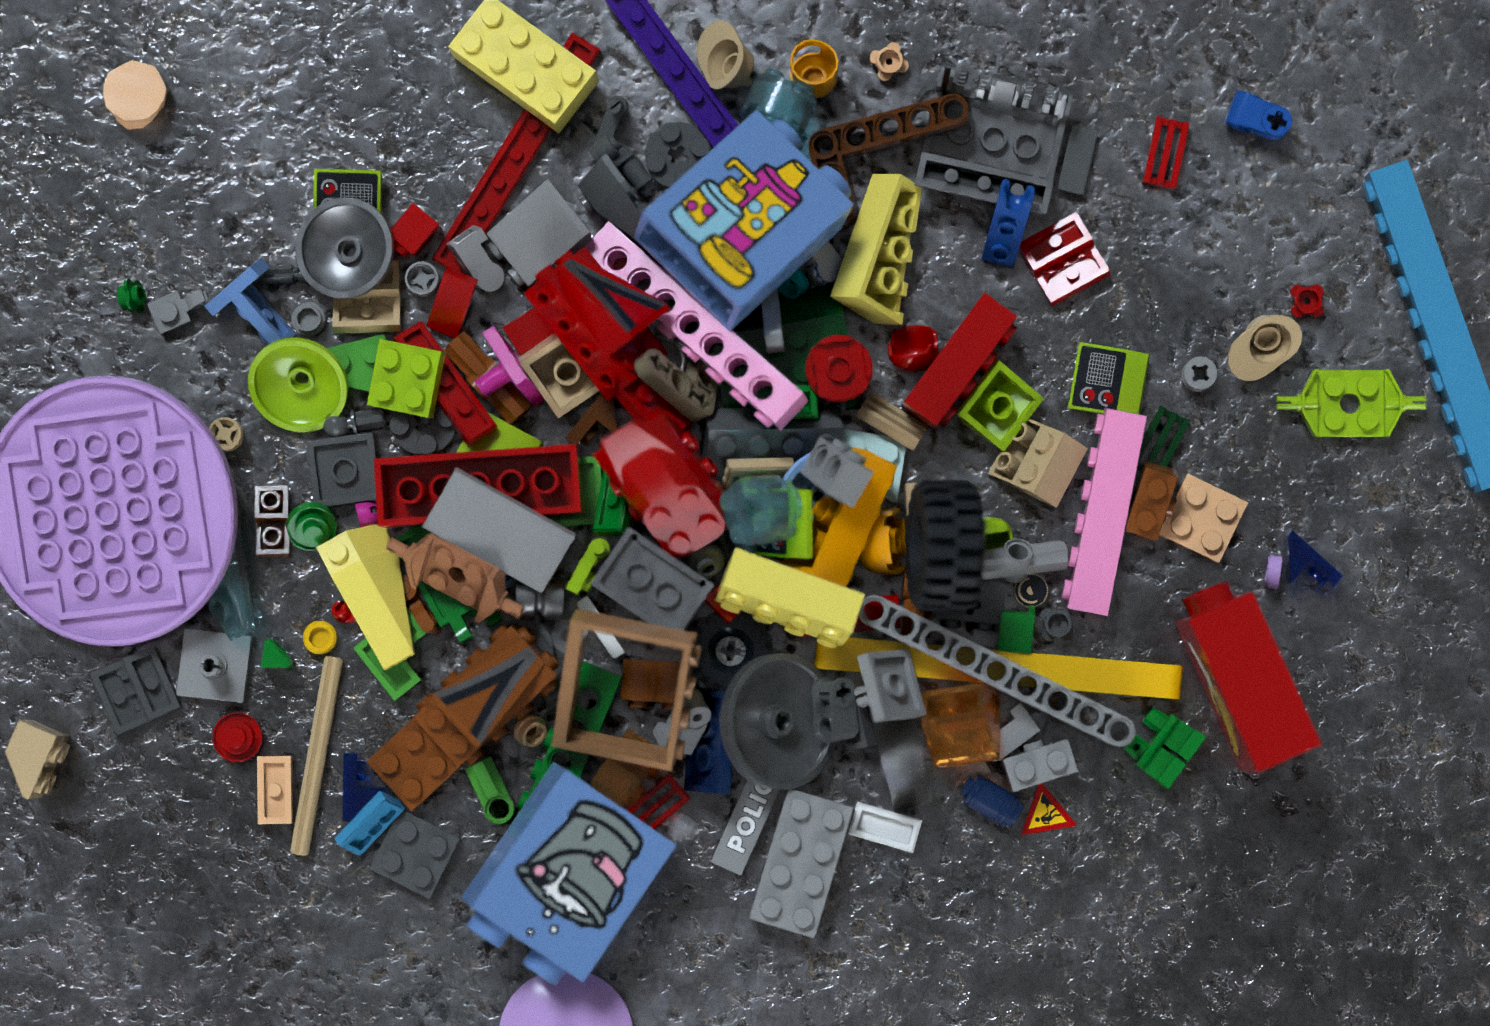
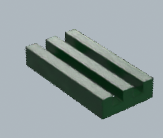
(1172, 417)

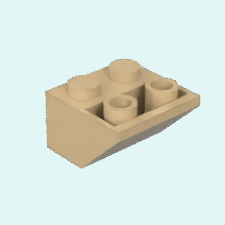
(1039, 462)
(34, 755)

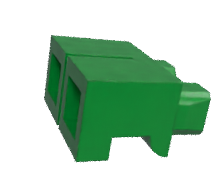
(1172, 734)

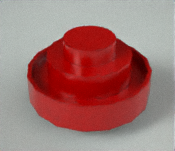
(237, 737)

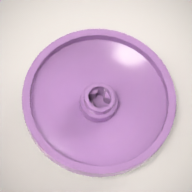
(566, 1003)

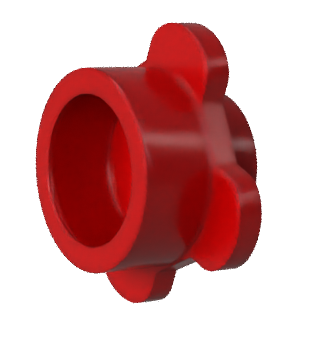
(1312, 292)

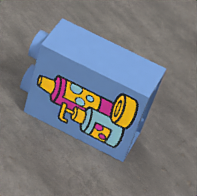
(745, 218)

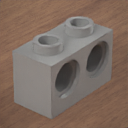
(837, 470)

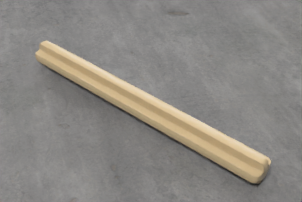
(316, 755)

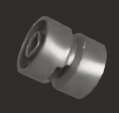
(546, 604)

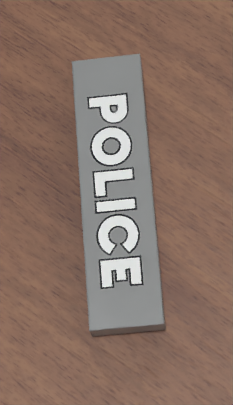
(744, 827)

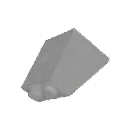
(537, 234)

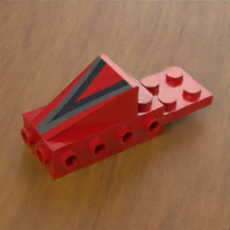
(603, 328)

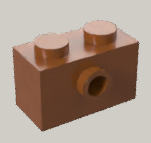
(1152, 500)

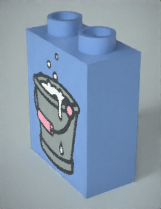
(565, 876)

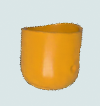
(823, 62)

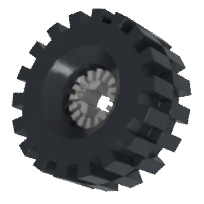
(715, 633)

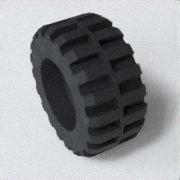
(945, 545)

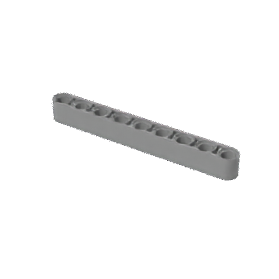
(1013, 672)

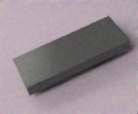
(1077, 159)

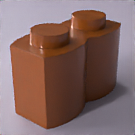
(649, 682)

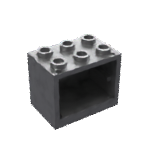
(652, 583)

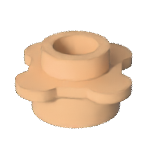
(891, 52)

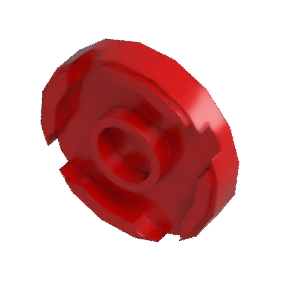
(838, 368)

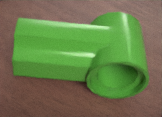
(489, 787)

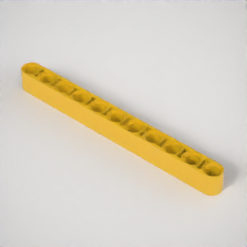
(1069, 671)

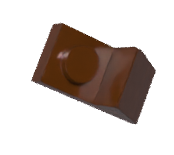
(599, 412)

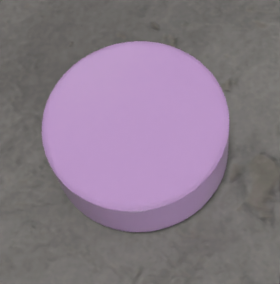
(1273, 572)

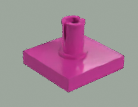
(507, 370)

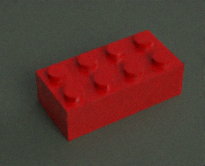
(958, 362)

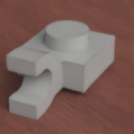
(173, 310)

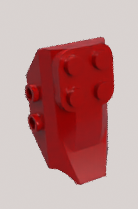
(665, 482)

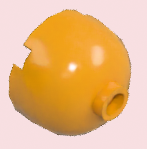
(885, 544)

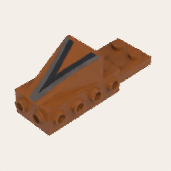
(466, 714)

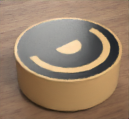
(1031, 591)

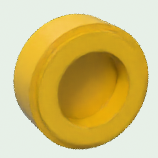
(320, 637)

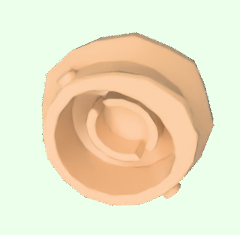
(134, 94)

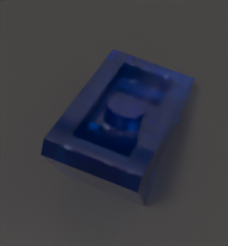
(1300, 554)
(353, 795)

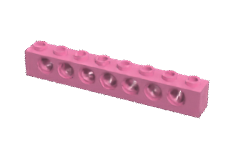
(785, 399)

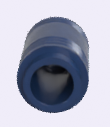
(991, 800)

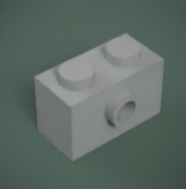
(1038, 764)

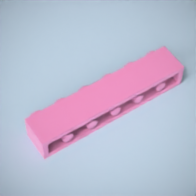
(1105, 511)

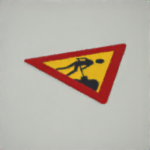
(1045, 814)

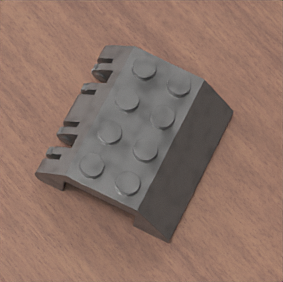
(1000, 141)

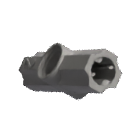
(1021, 558)

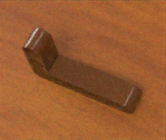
(876, 140)

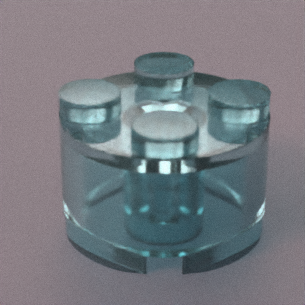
(781, 99)
(761, 510)

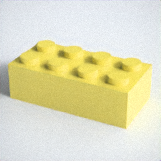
(524, 63)
(789, 598)

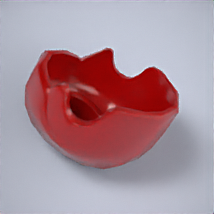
(913, 347)

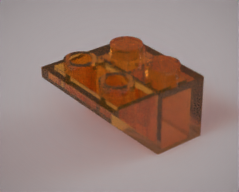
(962, 724)

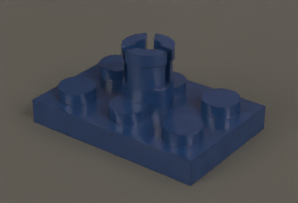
(709, 766)

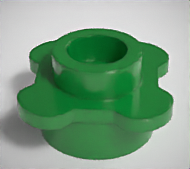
(131, 296)

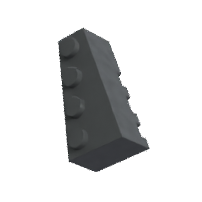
(740, 435)

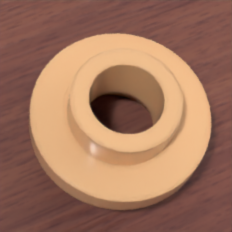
(530, 730)

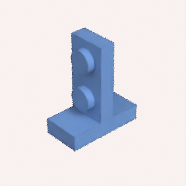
(252, 305)

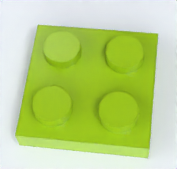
(406, 378)

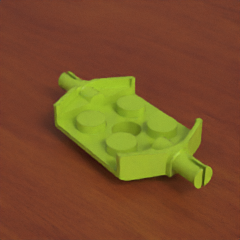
(1377, 397)

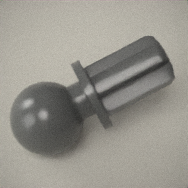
(358, 421)

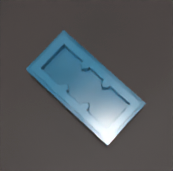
(369, 823)

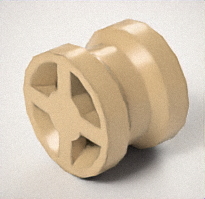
(224, 433)

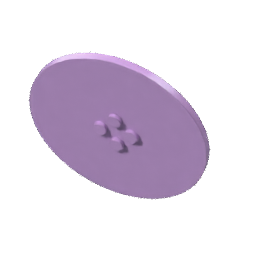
(113, 511)

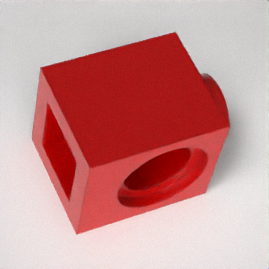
(414, 231)

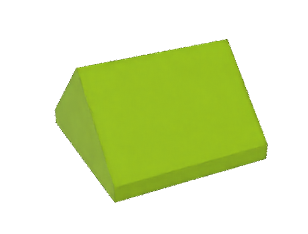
(999, 406)

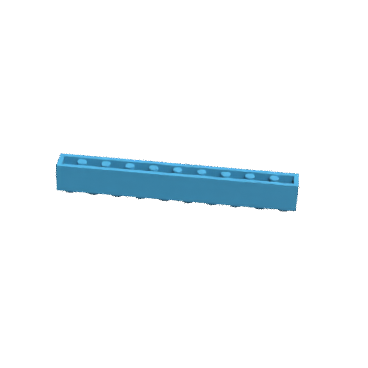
(1435, 314)

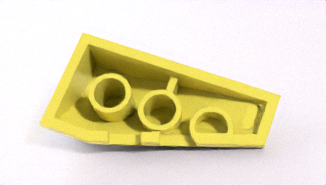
(372, 589)

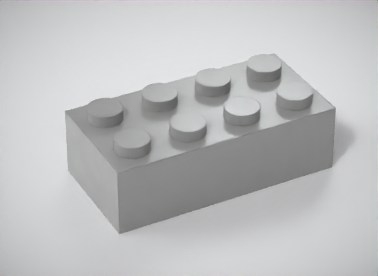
(801, 862)

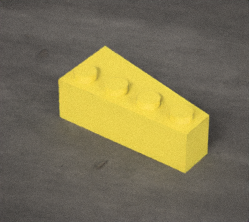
(879, 249)

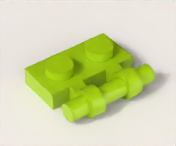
(584, 573)

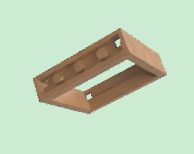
(611, 746)

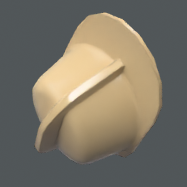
(724, 57)
(1264, 346)

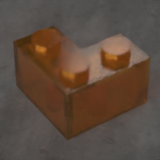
(621, 779)

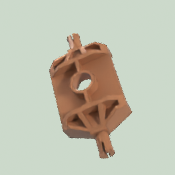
(435, 564)

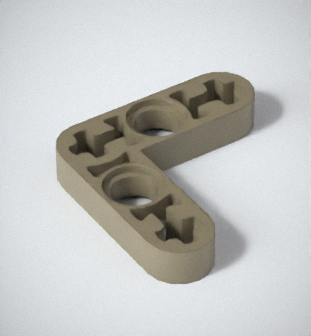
(690, 396)

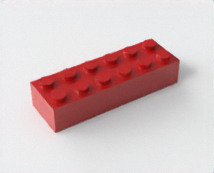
(538, 477)

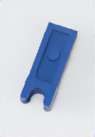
(1007, 225)

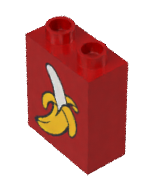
(1245, 678)

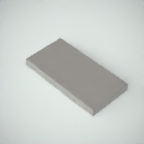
(499, 530)

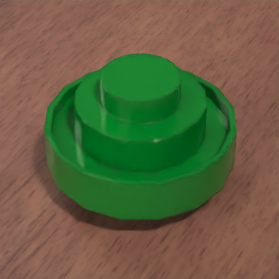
(310, 525)

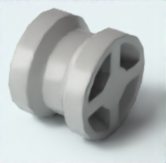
(1194, 378)

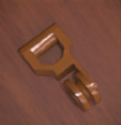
(419, 610)

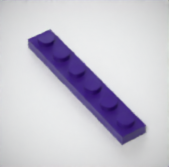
(675, 68)

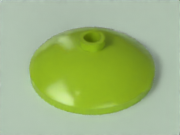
(289, 399)

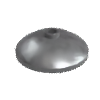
(324, 246)

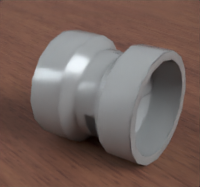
(418, 277)

